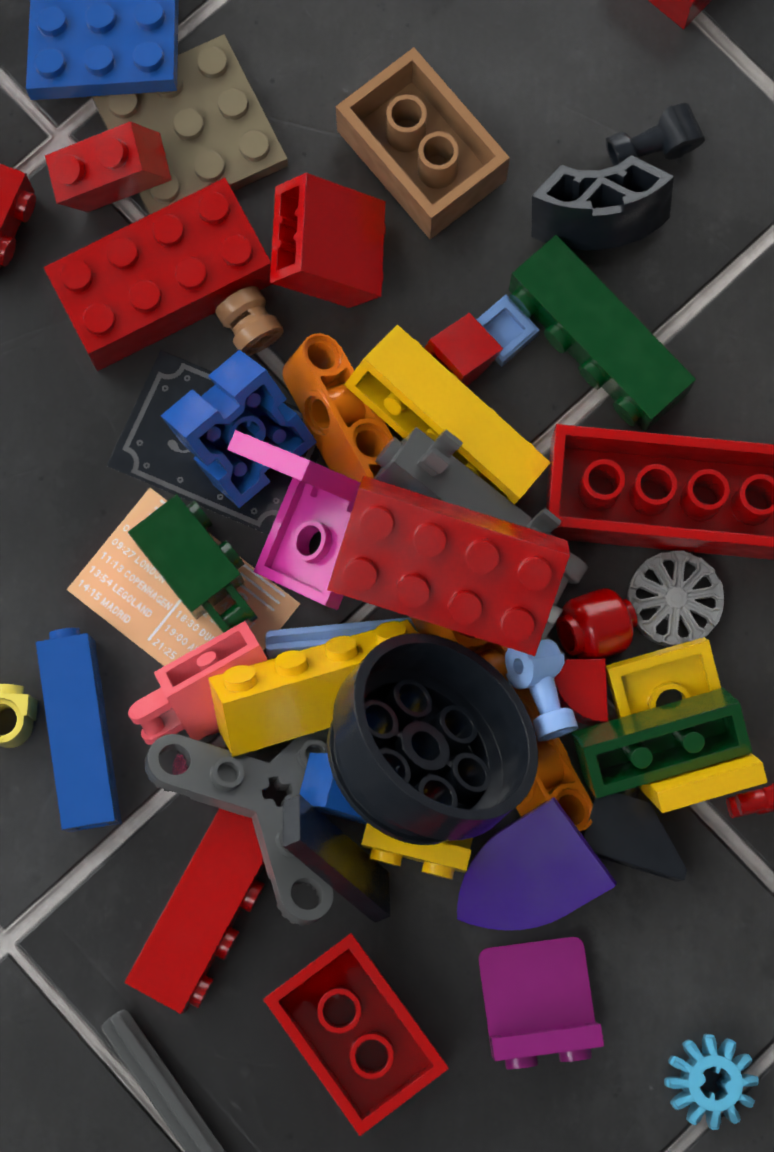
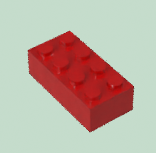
(159, 273)
(449, 566)

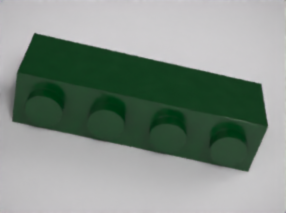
(599, 334)

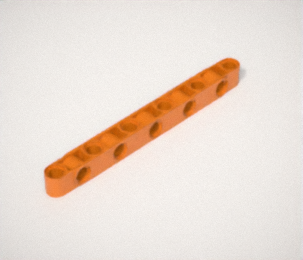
(349, 442)

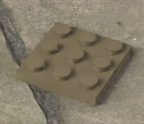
(206, 127)

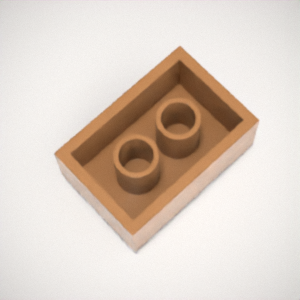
(422, 143)

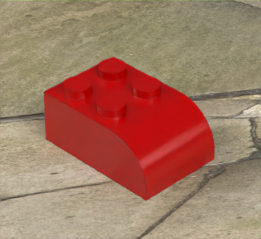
(356, 1034)

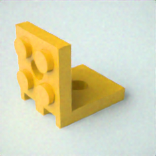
(691, 671)

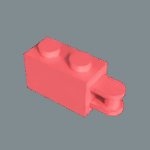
(187, 686)

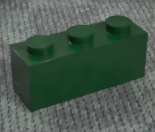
(661, 742)

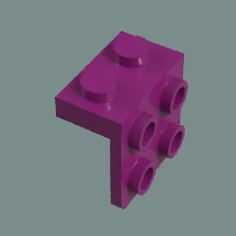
(538, 1002)

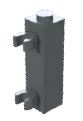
(433, 471)

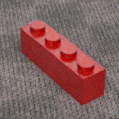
(201, 915)

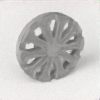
(676, 598)

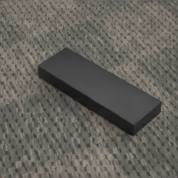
(335, 858)

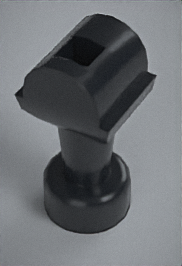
(674, 135)

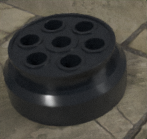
(430, 741)

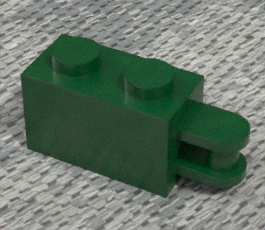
(192, 562)

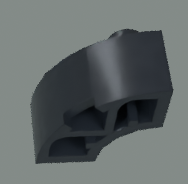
(602, 205)

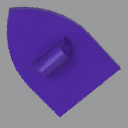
(531, 873)

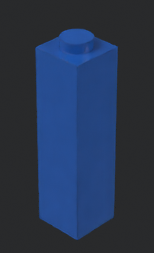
(78, 731)

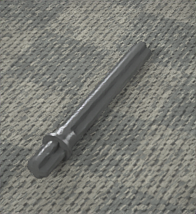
(159, 1084)

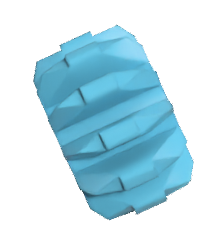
(729, 1085)

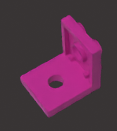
(313, 503)

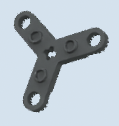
(239, 787)

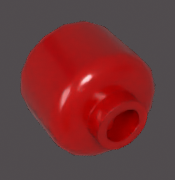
(596, 624)

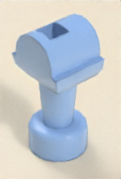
(538, 675)

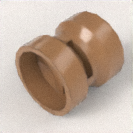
(249, 321)

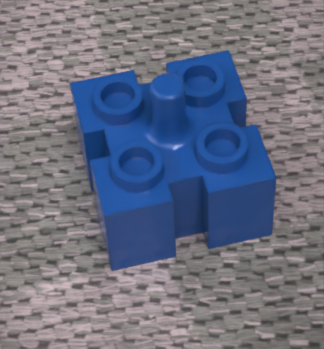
(243, 401)

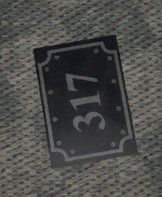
(157, 457)

